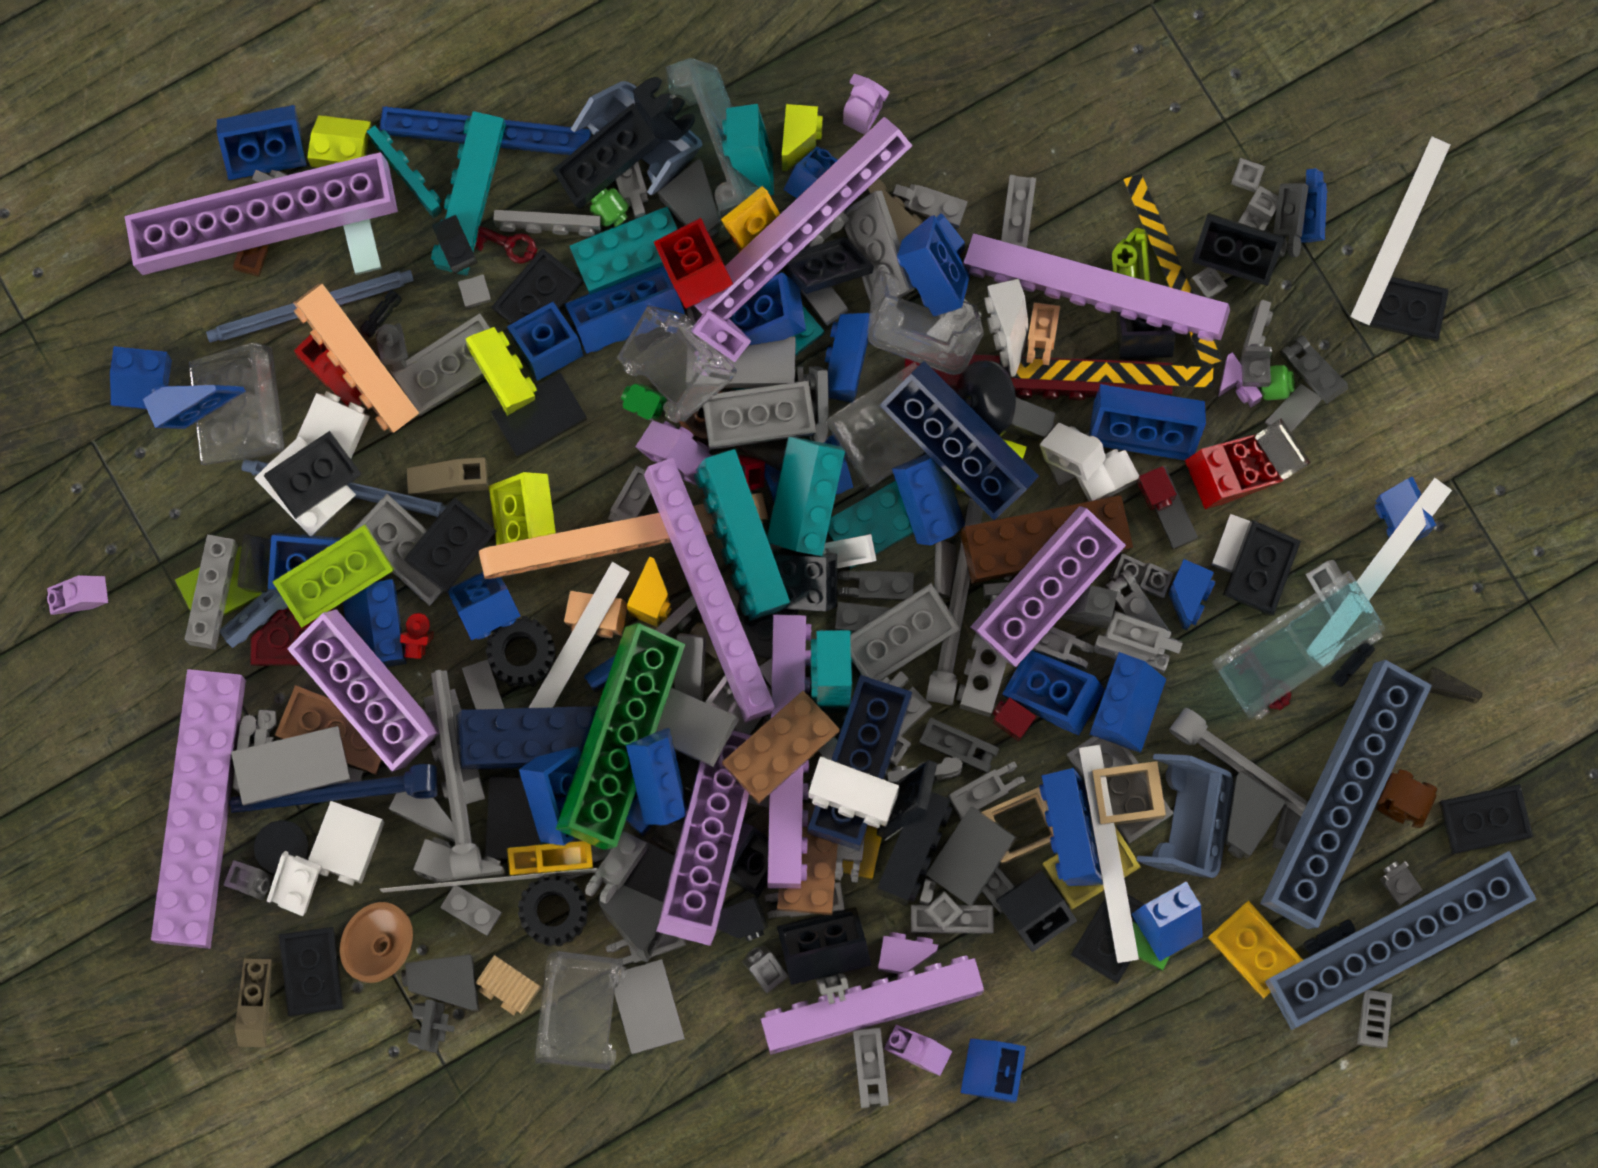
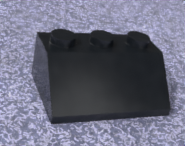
(1237, 249)
(824, 945)

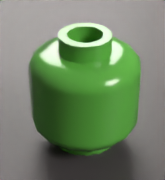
(609, 207)
(1281, 384)

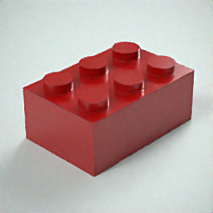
(693, 263)

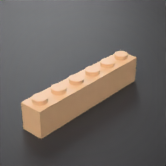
(355, 357)

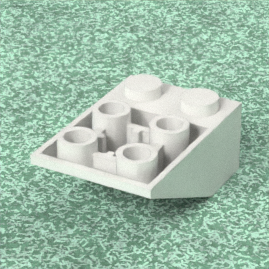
(1008, 321)

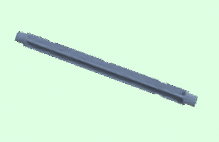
(286, 313)
(370, 493)

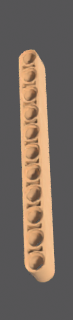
(588, 542)

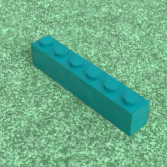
(472, 179)

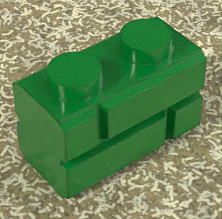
(643, 401)

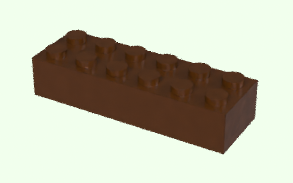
(1008, 544)

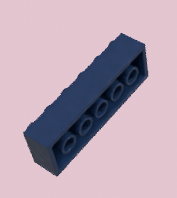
(959, 440)
(519, 734)
(866, 746)

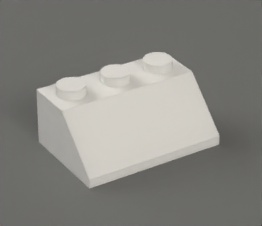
(321, 514)
(853, 792)

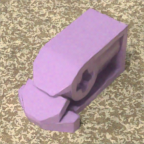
(863, 103)

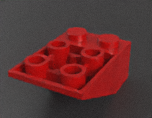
(316, 360)
(1231, 471)

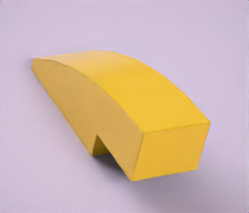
(549, 858)

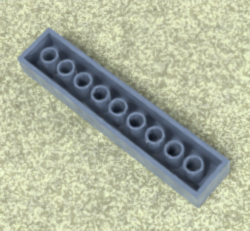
(1346, 794)
(1400, 940)

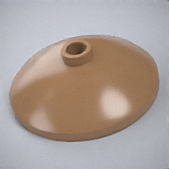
(367, 937)

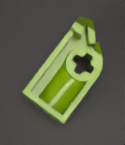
(1137, 248)

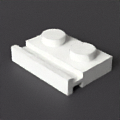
(294, 883)

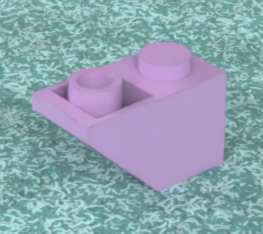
(77, 594)
(904, 955)
(918, 1050)

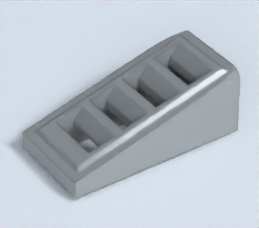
(1384, 1029)

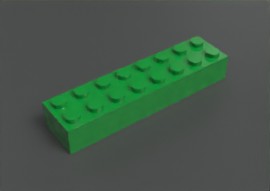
(626, 712)

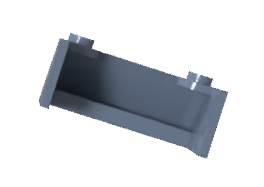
(665, 159)
(1198, 817)

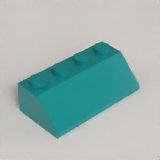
(805, 495)

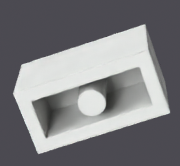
(1073, 451)

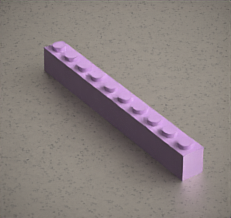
(808, 216)
(1097, 287)
(709, 590)
(786, 801)

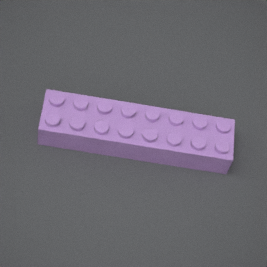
(705, 851)
(872, 1005)

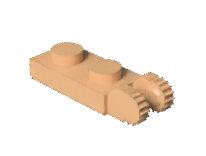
(1042, 330)

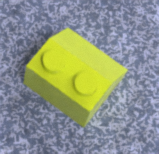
(800, 133)
(337, 140)

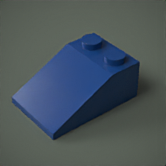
(772, 312)
(184, 405)
(483, 605)
(1054, 691)

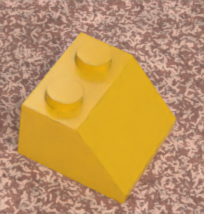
(650, 599)

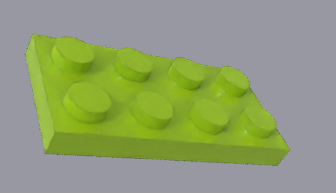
(333, 575)

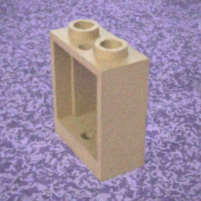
(1154, 790)
(1013, 803)

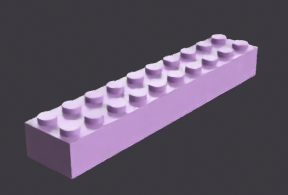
(261, 213)
(198, 809)

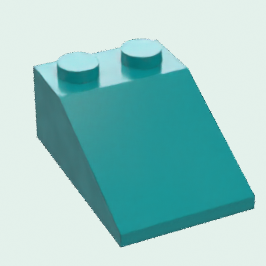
(749, 145)

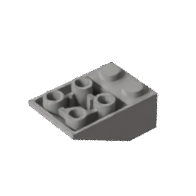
(435, 864)

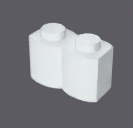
(1111, 477)

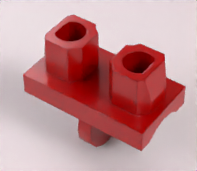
(416, 635)

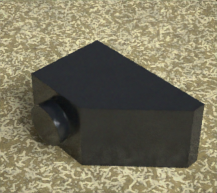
(454, 244)

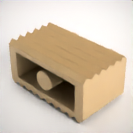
(507, 985)

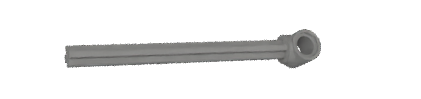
(943, 681)
(1191, 729)
(465, 856)

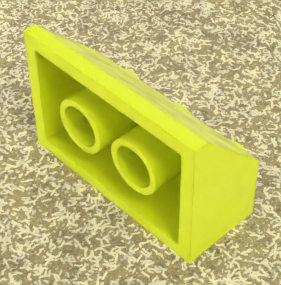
(501, 369)
(522, 508)

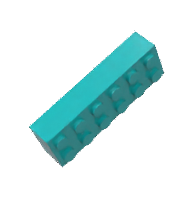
(741, 535)
(831, 670)

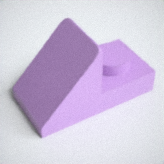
(721, 334)
(1233, 377)

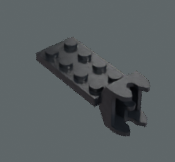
(623, 142)

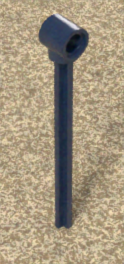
(418, 783)

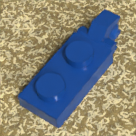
(1315, 208)

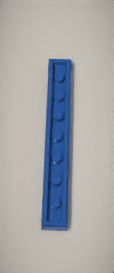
(451, 129)

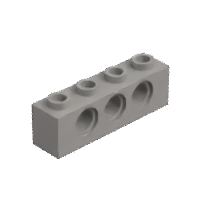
(211, 592)
(971, 698)

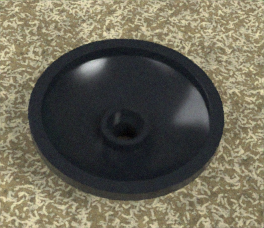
(989, 393)

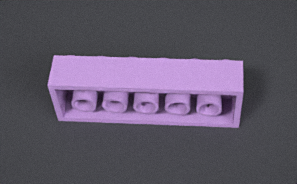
(1048, 586)
(364, 690)

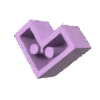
(667, 442)

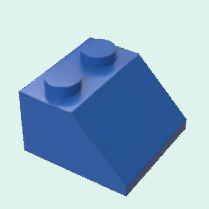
(545, 341)
(136, 374)
(1397, 502)
(1171, 921)

